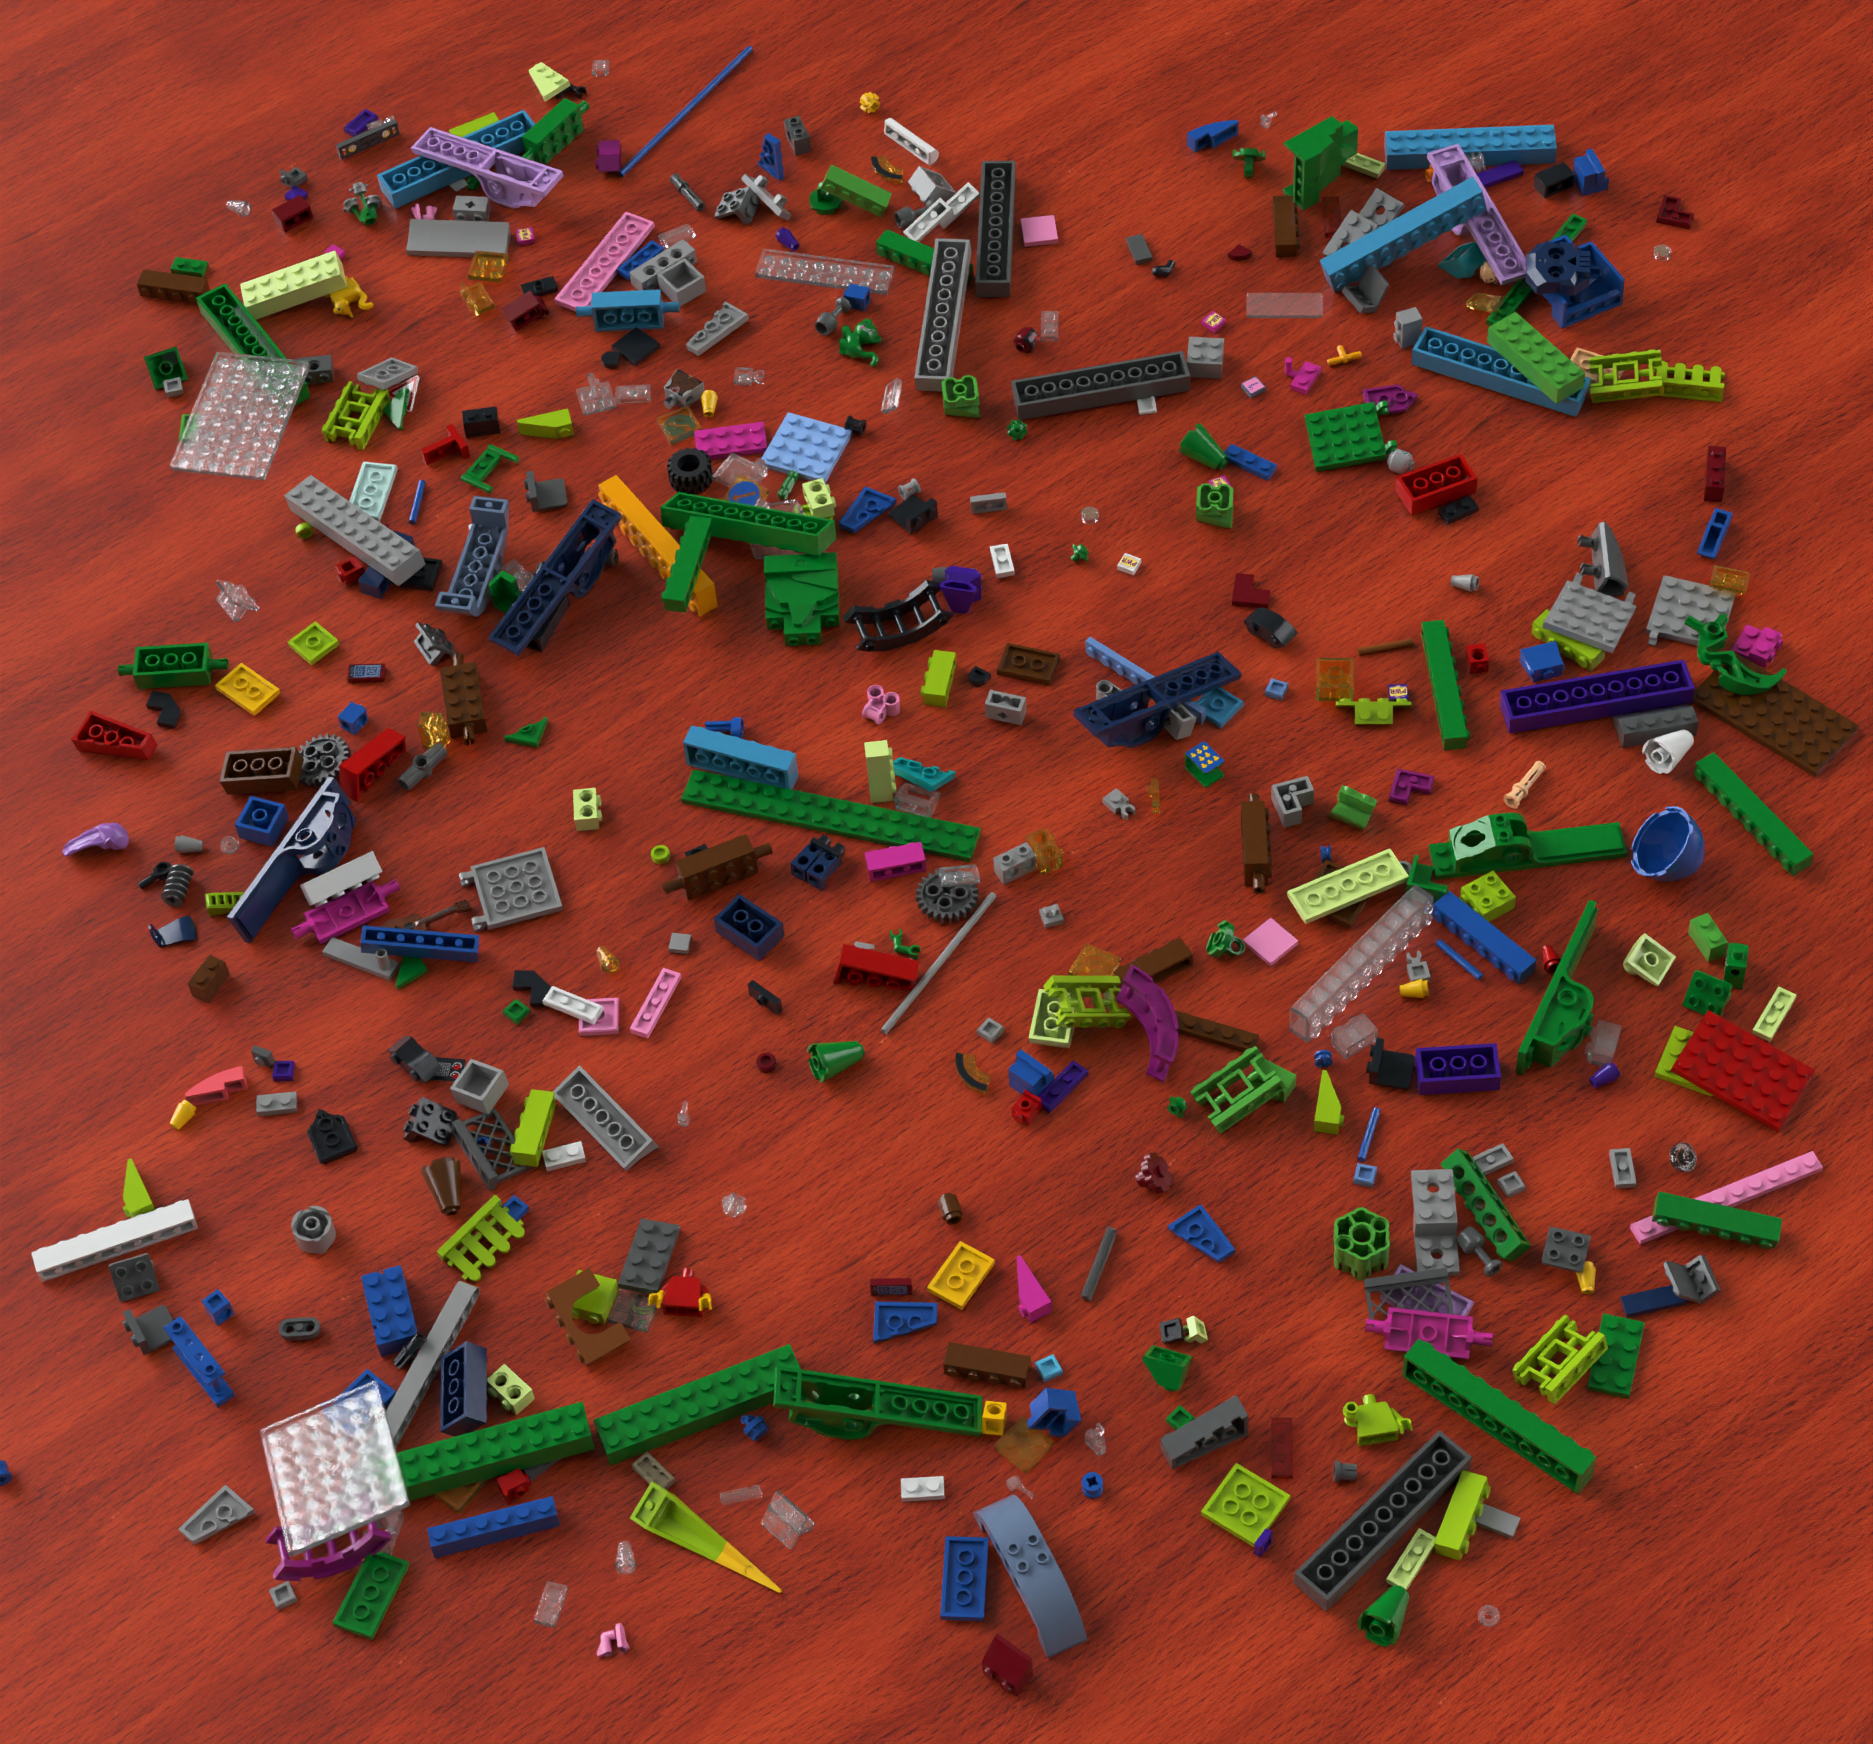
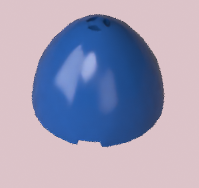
(1668, 846)

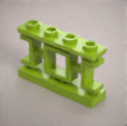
(1626, 388)
(365, 424)
(1091, 987)
(1570, 1369)

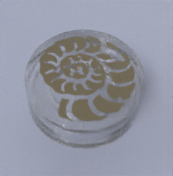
(1662, 252)
(1089, 515)

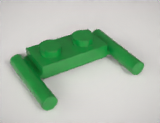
(484, 465)

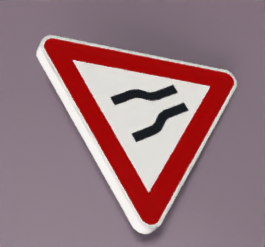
(411, 385)

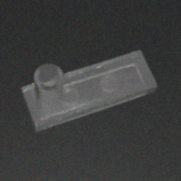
(516, 570)

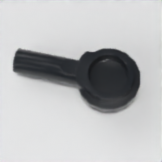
(160, 872)

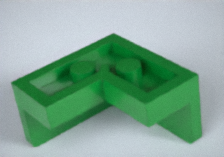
(504, 591)
(1421, 876)

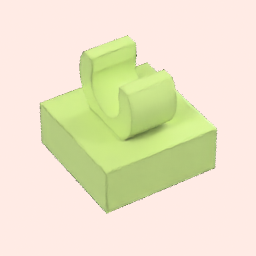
(1196, 1329)

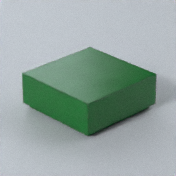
(516, 1011)
(1179, 1418)

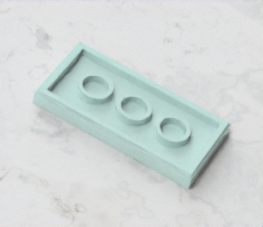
(373, 488)

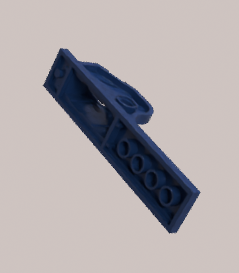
(565, 571)
(1128, 725)
(326, 837)

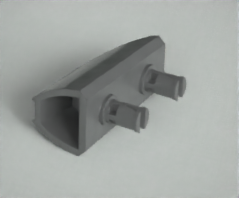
(1608, 561)

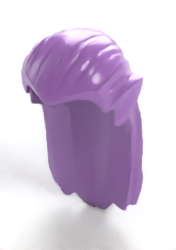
(105, 836)

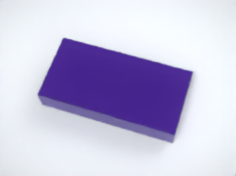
(358, 124)

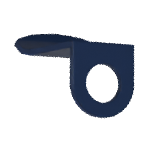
(174, 932)

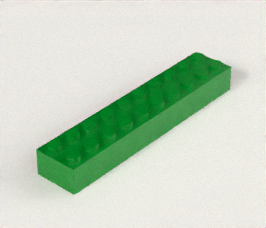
(239, 327)
(752, 523)
(692, 1406)
(1499, 1416)
(496, 1450)

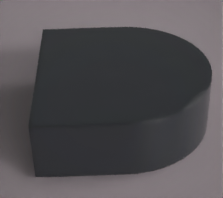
(611, 359)
(978, 677)

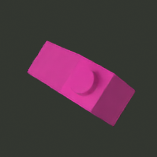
(1032, 1298)

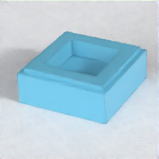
(1048, 1368)

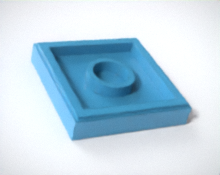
(1220, 706)

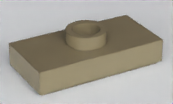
(653, 1471)

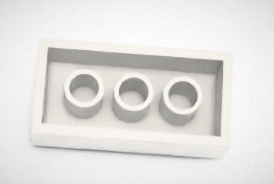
(343, 877)

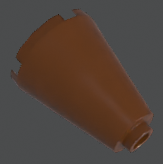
(444, 1183)

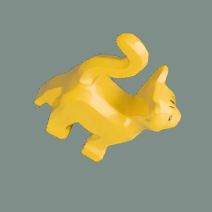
(343, 297)

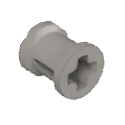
(915, 489)

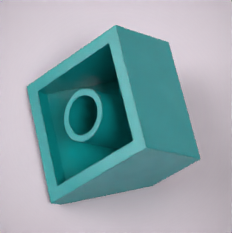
(1463, 261)

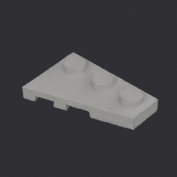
(216, 1515)

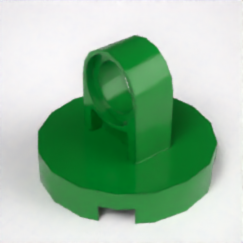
(1248, 156)
(824, 202)
(1222, 940)

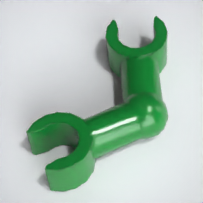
(898, 948)

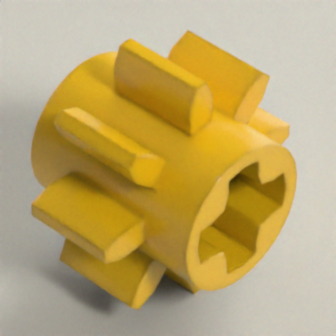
(869, 102)

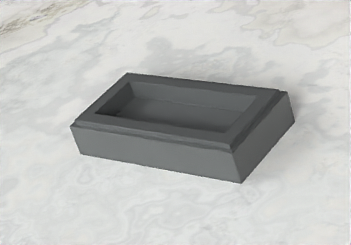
(1139, 249)

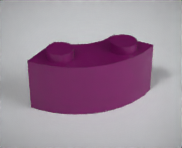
(609, 156)

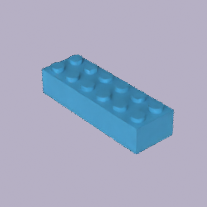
(740, 758)

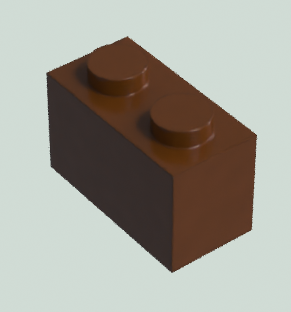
(208, 979)

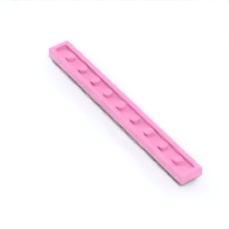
(1740, 1191)

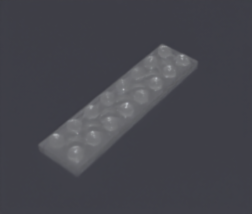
(823, 271)

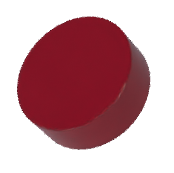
(766, 1062)

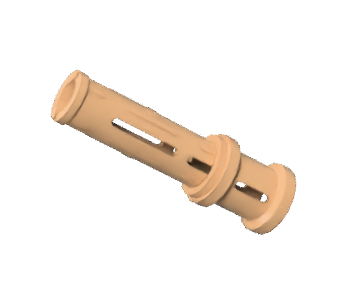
(1516, 794)

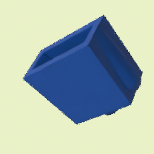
(1542, 661)

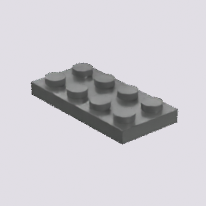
(649, 1256)

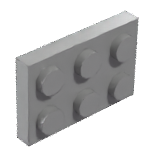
(387, 373)

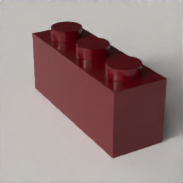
(1715, 473)

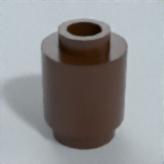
(950, 1208)

